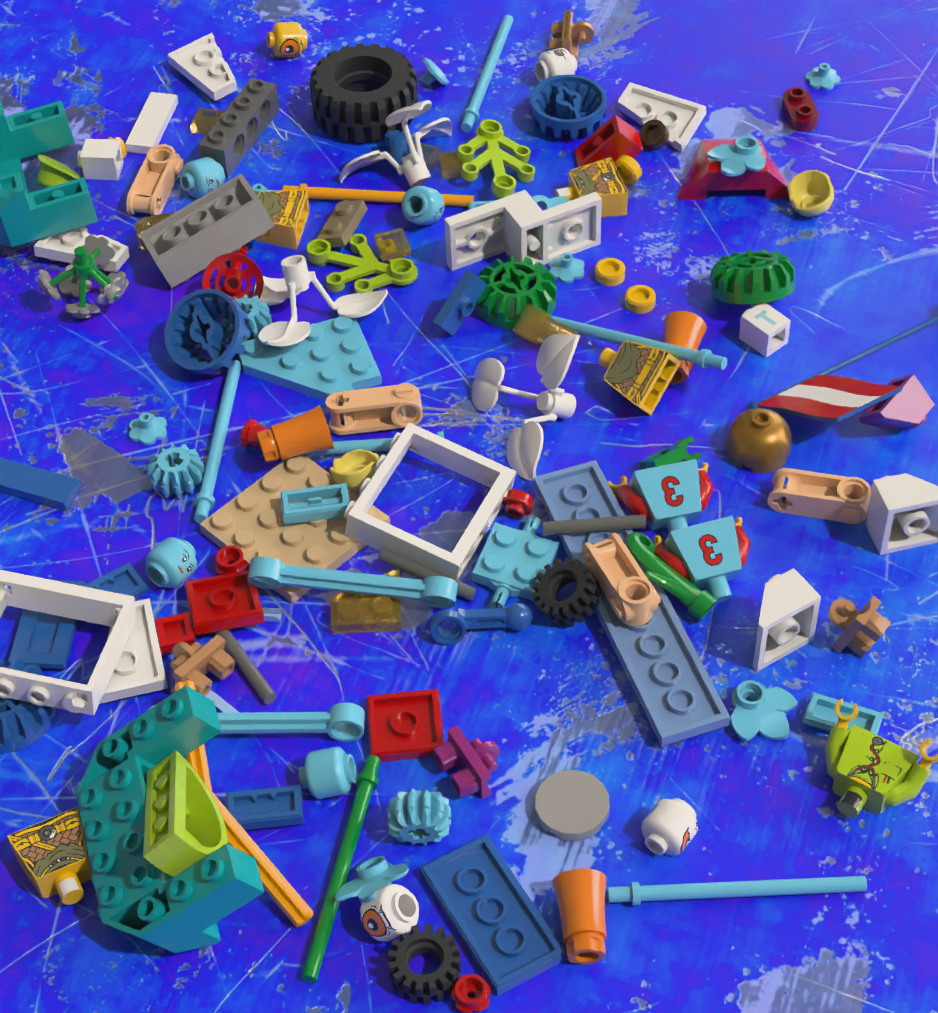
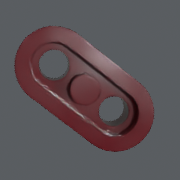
(800, 109)

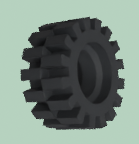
(577, 603)
(424, 943)

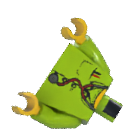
(871, 769)

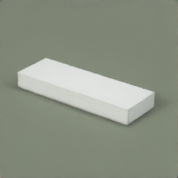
(151, 122)

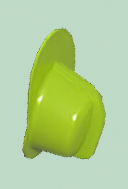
(53, 172)

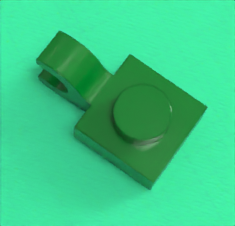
(670, 455)

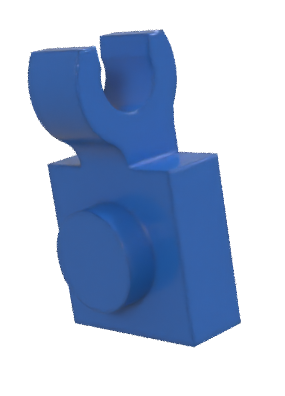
(397, 145)

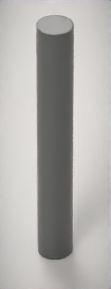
(594, 524)
(422, 571)
(247, 667)

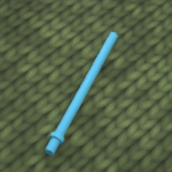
(471, 114)
(703, 358)
(204, 500)
(637, 893)

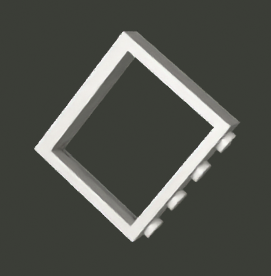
(452, 456)
(74, 603)

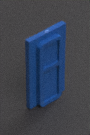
(44, 638)

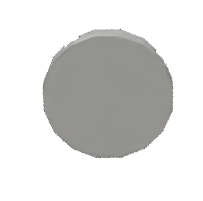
(572, 805)

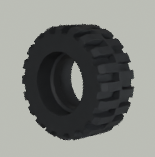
(360, 89)

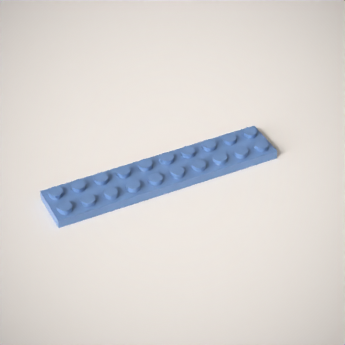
(654, 655)

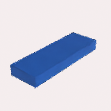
(37, 484)

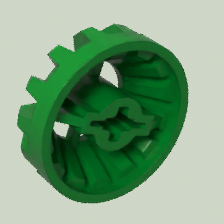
(752, 277)
(505, 306)

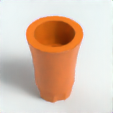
(683, 330)
(296, 436)
(582, 913)

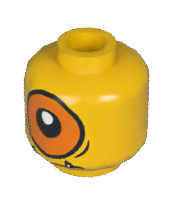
(287, 39)

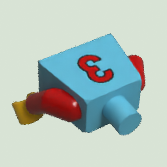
(667, 494)
(707, 553)

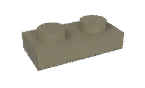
(343, 222)

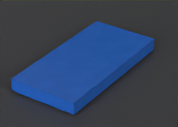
(492, 914)

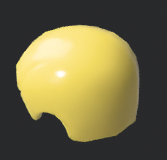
(811, 193)
(354, 468)

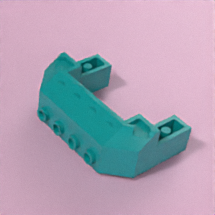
(48, 210)
(111, 800)

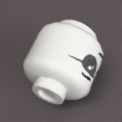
(555, 63)

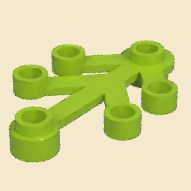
(492, 135)
(398, 271)

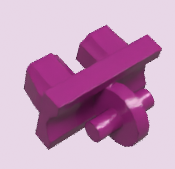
(474, 759)

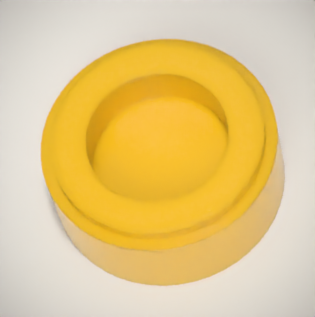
(628, 169)
(610, 272)
(640, 299)

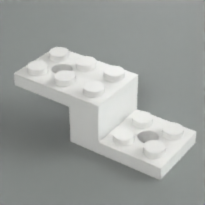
(522, 230)

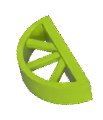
(180, 817)

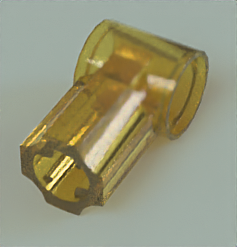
(537, 325)

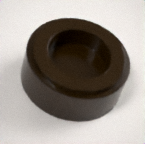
(654, 134)

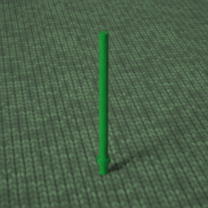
(366, 783)

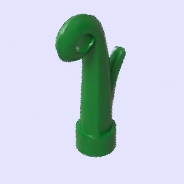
(697, 601)

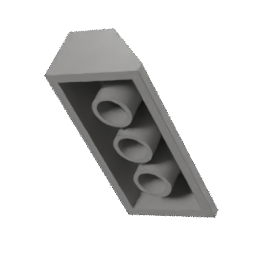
(206, 229)

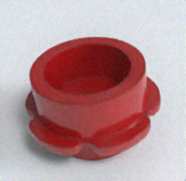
(518, 503)
(230, 560)
(471, 984)

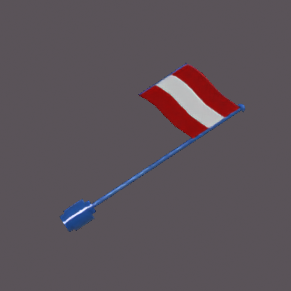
(835, 397)

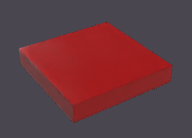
(223, 603)
(405, 725)

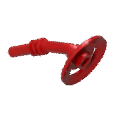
(234, 274)

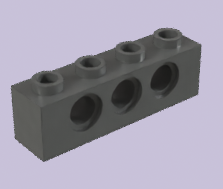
(241, 124)

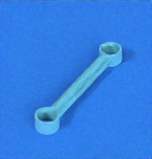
(431, 591)
(341, 722)

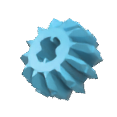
(257, 313)
(175, 470)
(419, 816)

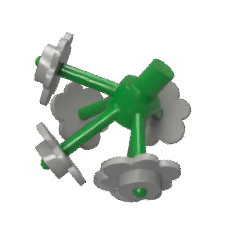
(77, 276)

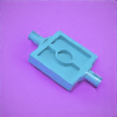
(513, 561)

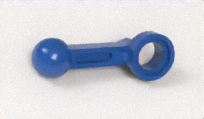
(516, 616)

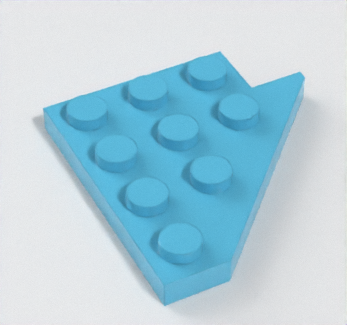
(323, 363)

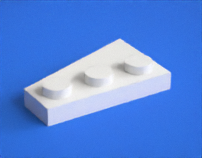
(205, 67)
(678, 114)
(63, 245)
(141, 663)

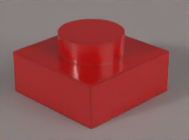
(174, 630)

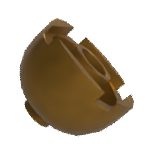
(759, 440)

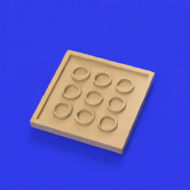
(257, 525)

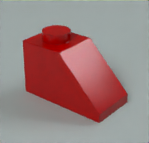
(610, 140)

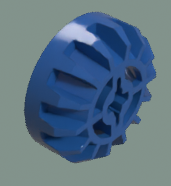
(577, 103)
(194, 328)
(22, 721)

